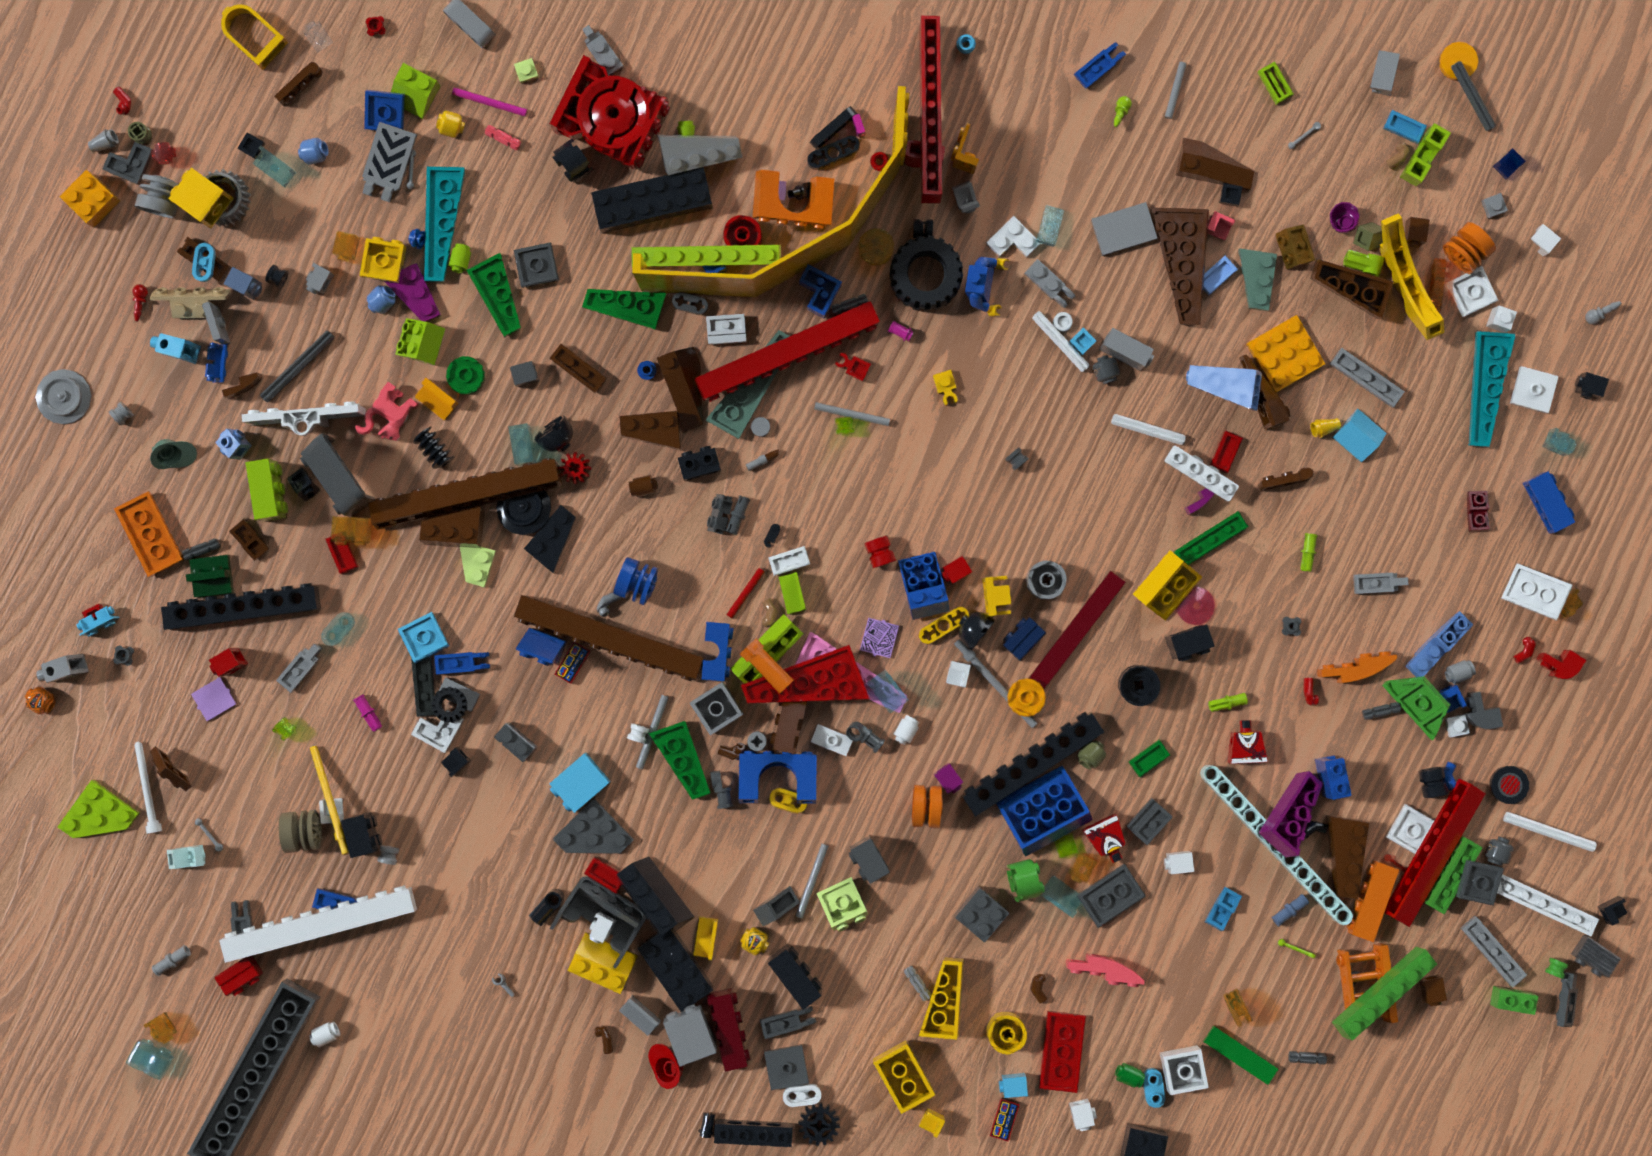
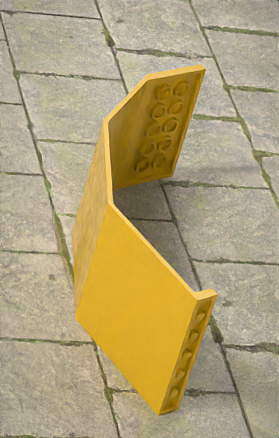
(796, 261)

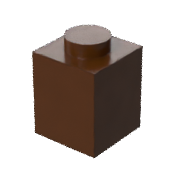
(1416, 231)
(1433, 990)

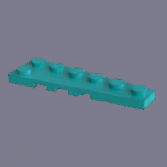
(442, 206)
(1489, 370)

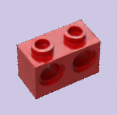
(227, 662)

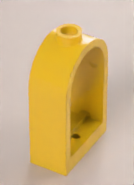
(270, 51)

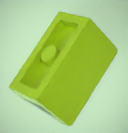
(792, 593)

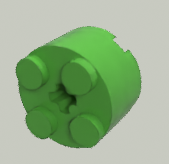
(1024, 880)

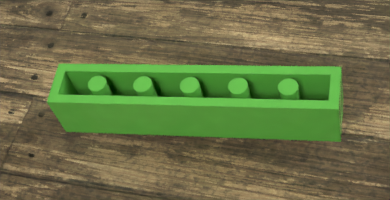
(1384, 993)

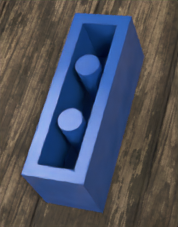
(1549, 502)

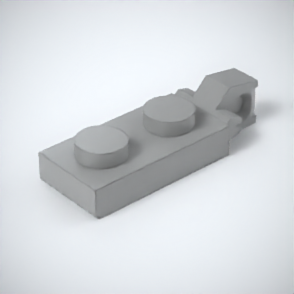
(602, 51)
(1377, 583)
(299, 668)

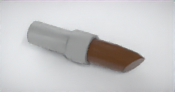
(762, 460)

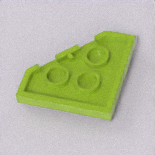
(97, 813)

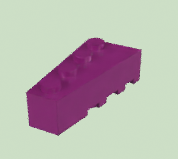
(1290, 816)

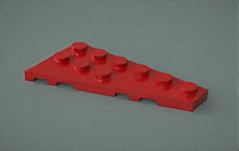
(817, 679)

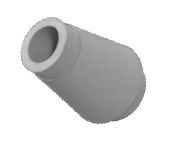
(105, 140)

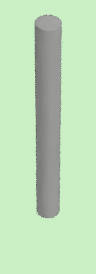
(850, 413)
(653, 727)
(812, 880)

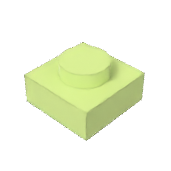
(526, 70)

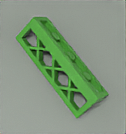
(1447, 887)

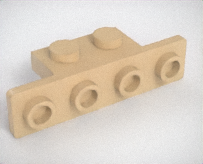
(189, 302)

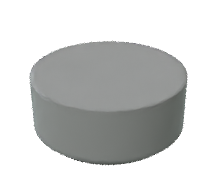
(760, 426)

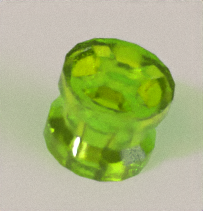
(844, 425)
(284, 729)

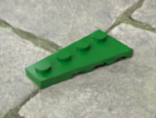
(629, 306)
(681, 755)

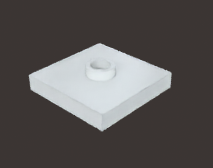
(1534, 389)

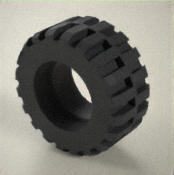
(932, 248)

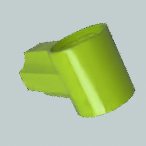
(1362, 262)

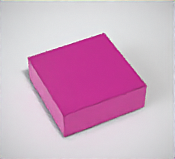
(858, 125)

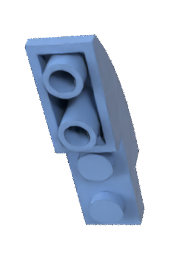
(1438, 644)

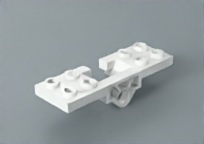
(312, 416)

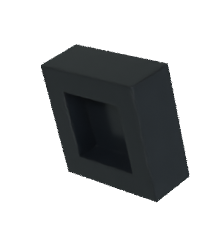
(250, 145)
(1230, 194)

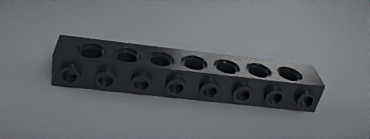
(173, 620)
(1092, 731)

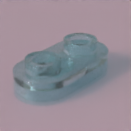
(337, 627)

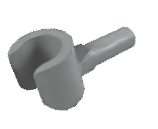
(503, 984)

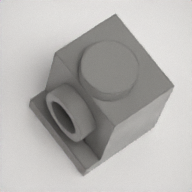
(318, 279)

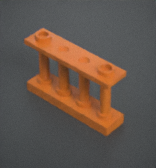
(1382, 960)

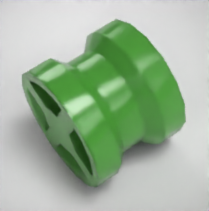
(1556, 968)

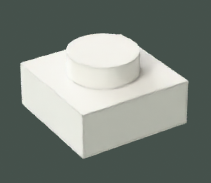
(1457, 725)

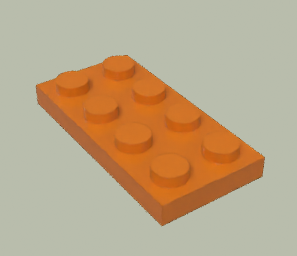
(149, 534)

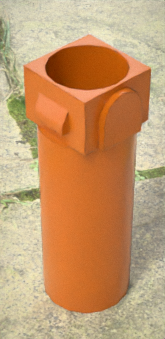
(766, 665)

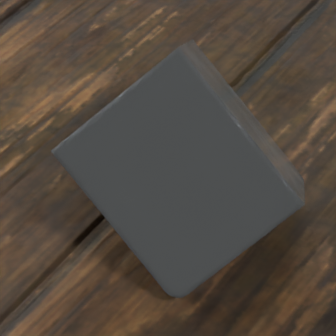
(524, 374)

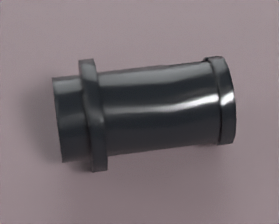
(707, 1126)

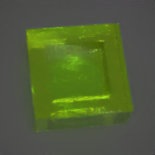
(1066, 846)

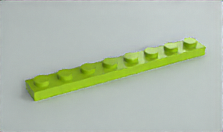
(709, 255)

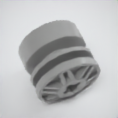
(157, 196)

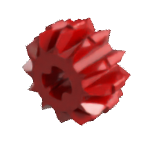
(572, 474)

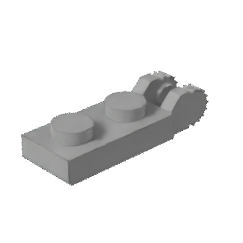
(1048, 282)

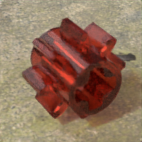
(163, 153)

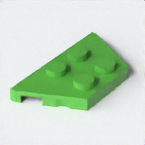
(1420, 702)

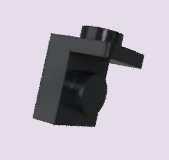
(303, 484)

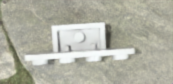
(1201, 473)

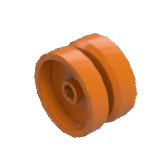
(927, 806)

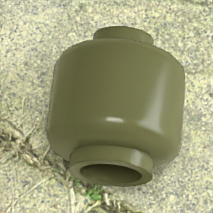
(1091, 755)

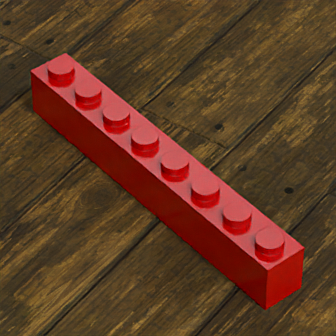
(1434, 852)

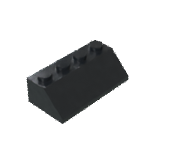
(655, 897)

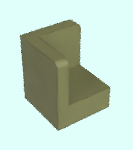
(1368, 236)

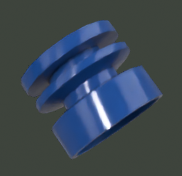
(635, 581)

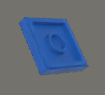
(383, 108)

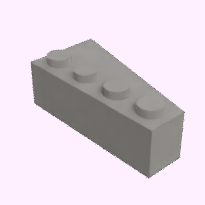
(696, 151)

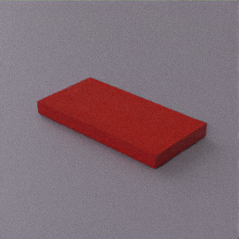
(1062, 1051)

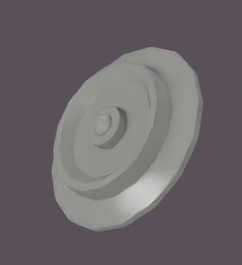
(63, 396)

